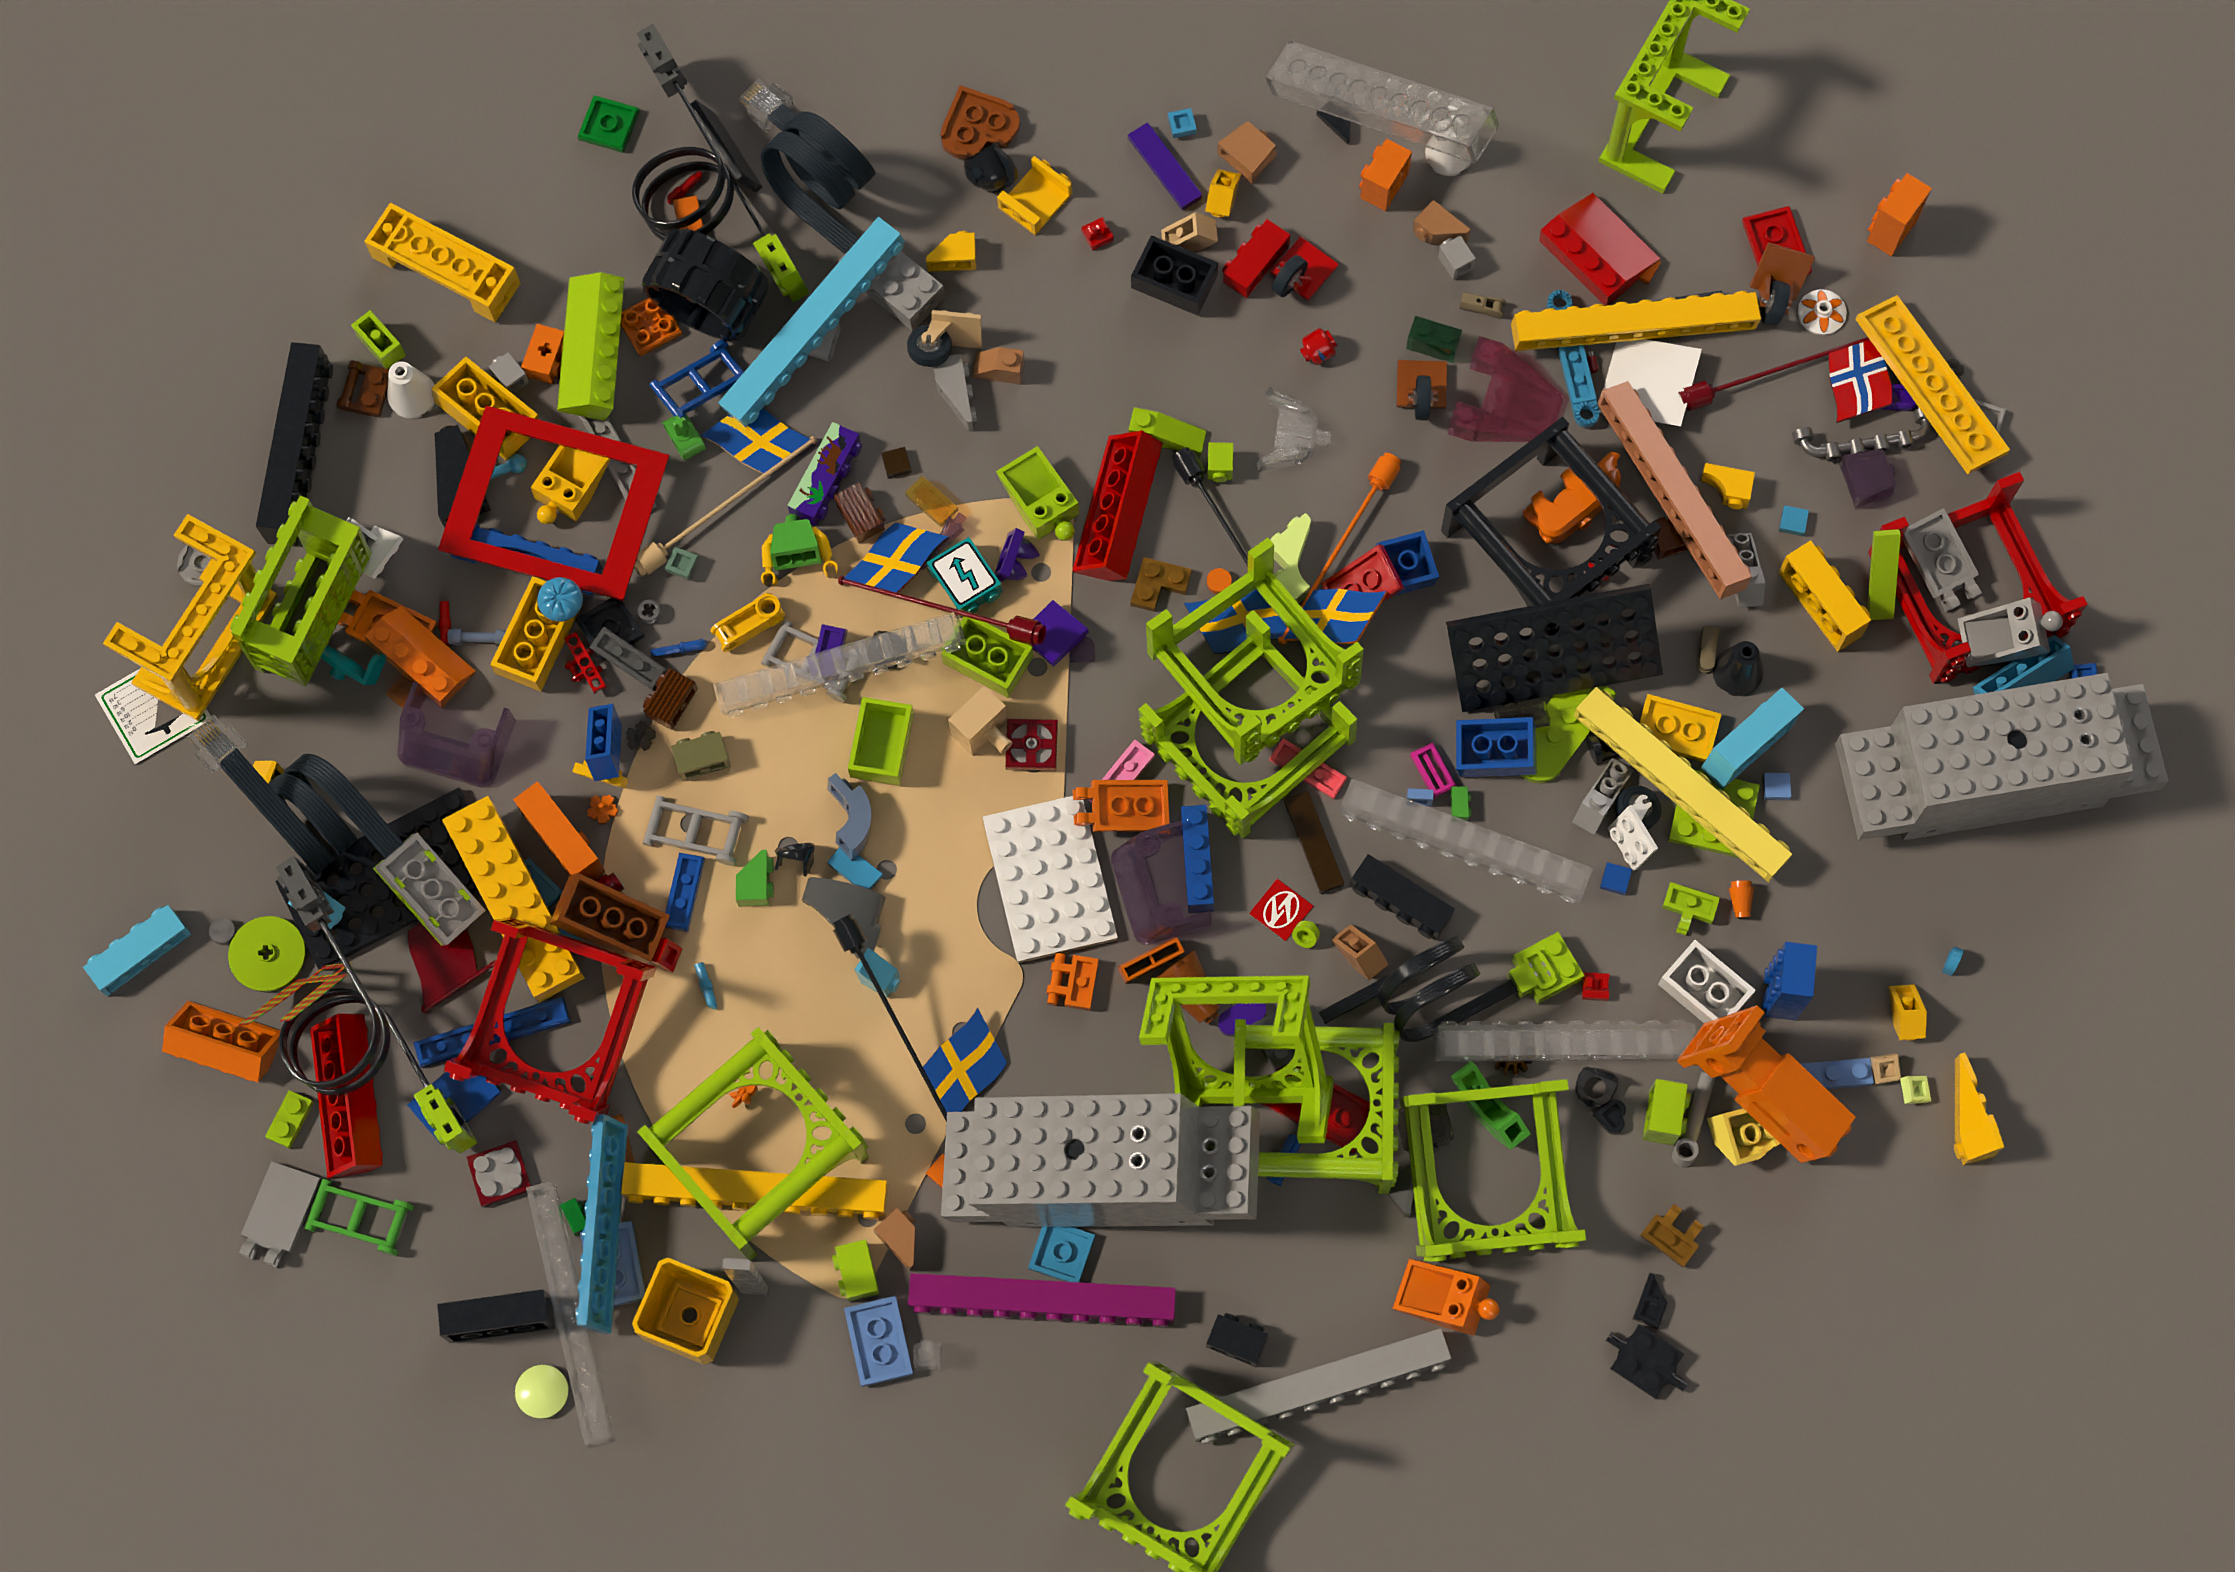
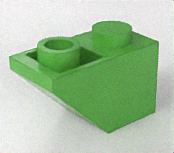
(753, 881)

